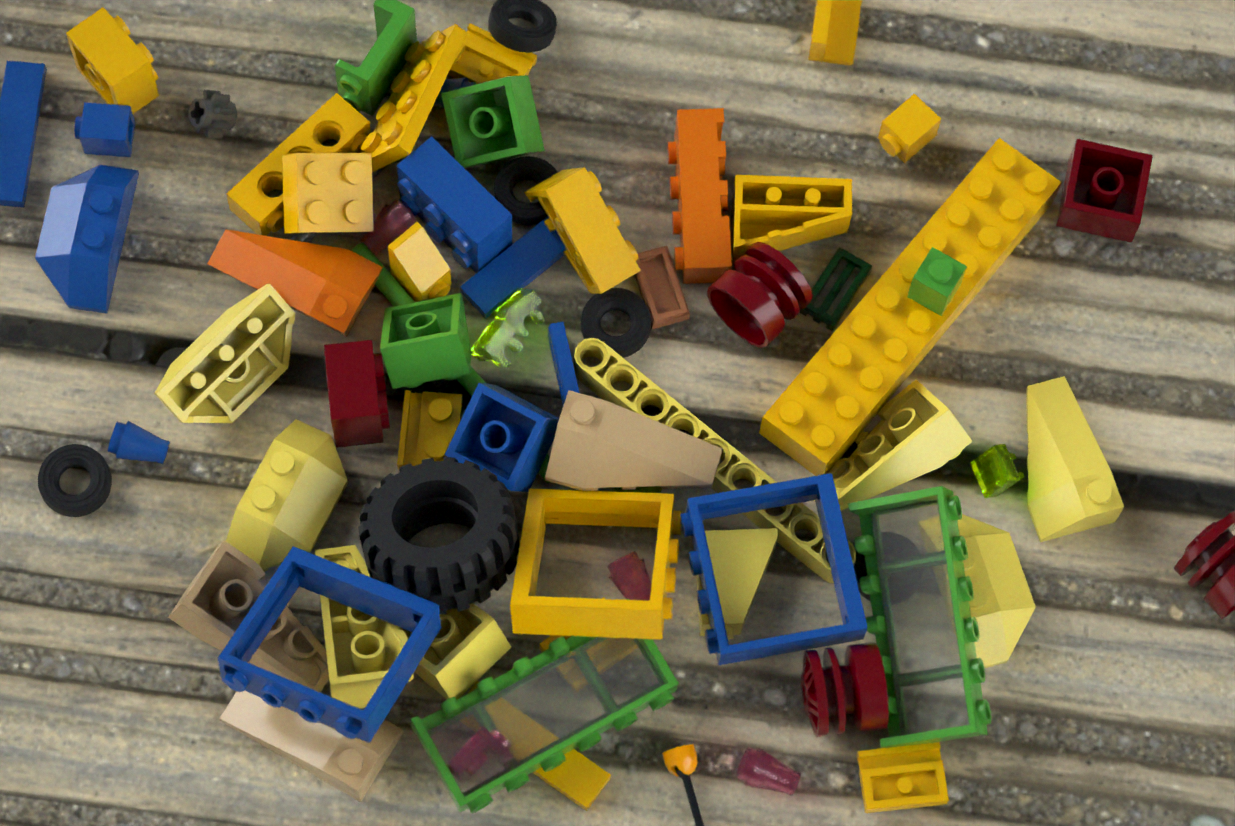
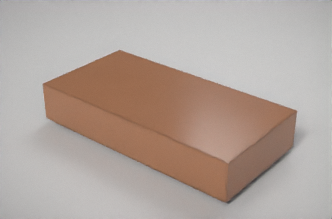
(661, 288)

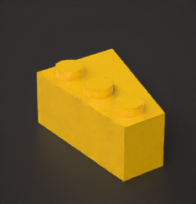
(788, 211)
(586, 228)

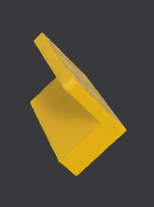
(835, 31)

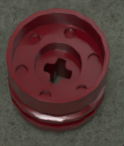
(759, 294)
(1215, 558)
(845, 689)

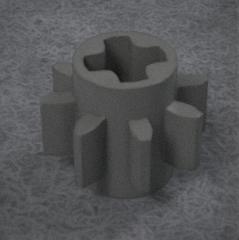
(213, 114)

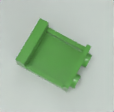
(369, 83)

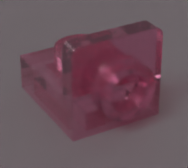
(472, 756)

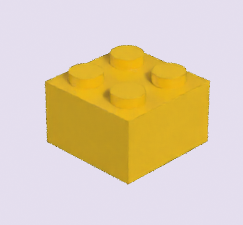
(112, 61)
(327, 193)

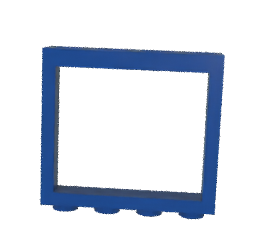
(817, 488)
(352, 590)

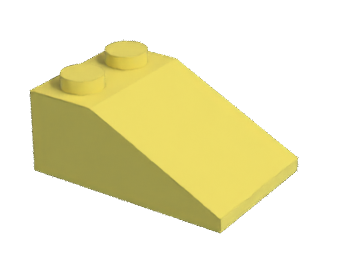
(461, 651)

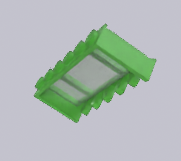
(922, 616)
(546, 710)

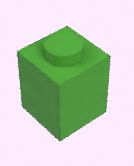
(936, 281)

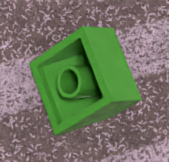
(493, 121)
(426, 341)

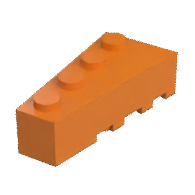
(700, 195)

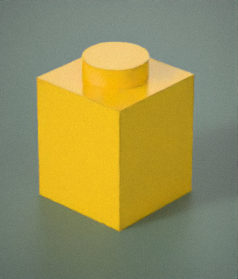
(908, 128)

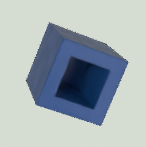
(106, 129)

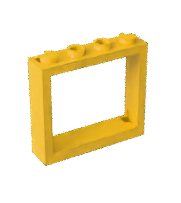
(588, 615)

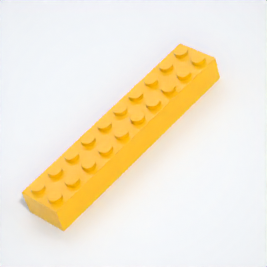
(892, 333)

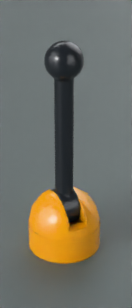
(682, 763)

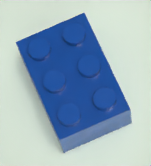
(454, 206)

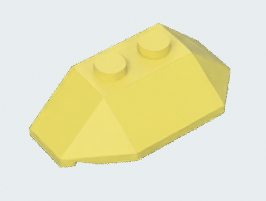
(231, 361)
(289, 496)
(1000, 590)

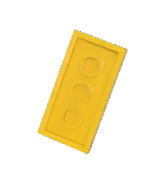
(412, 96)

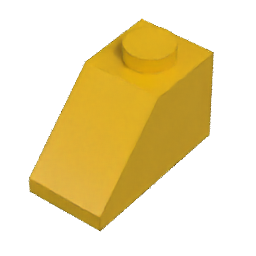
(419, 265)

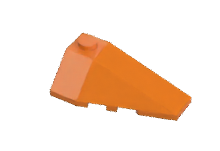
(311, 278)

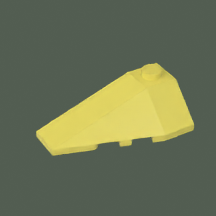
(907, 442)
(1066, 469)
(356, 643)

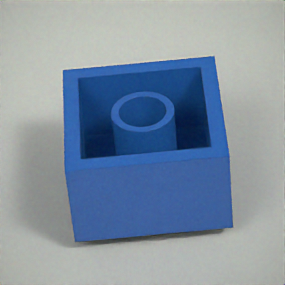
(504, 436)

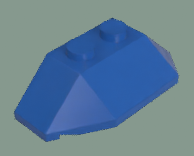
(86, 235)

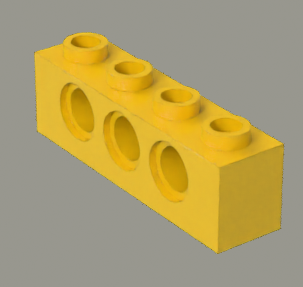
(331, 121)

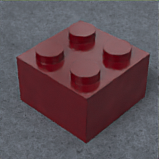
(1104, 190)
(356, 393)

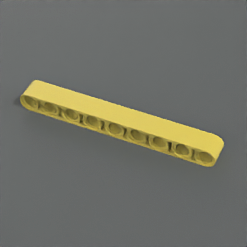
(734, 464)

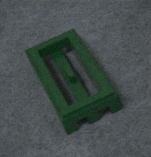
(820, 314)

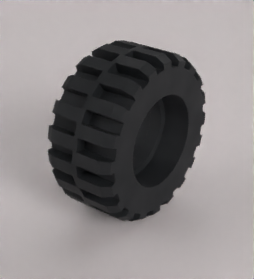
(433, 496)

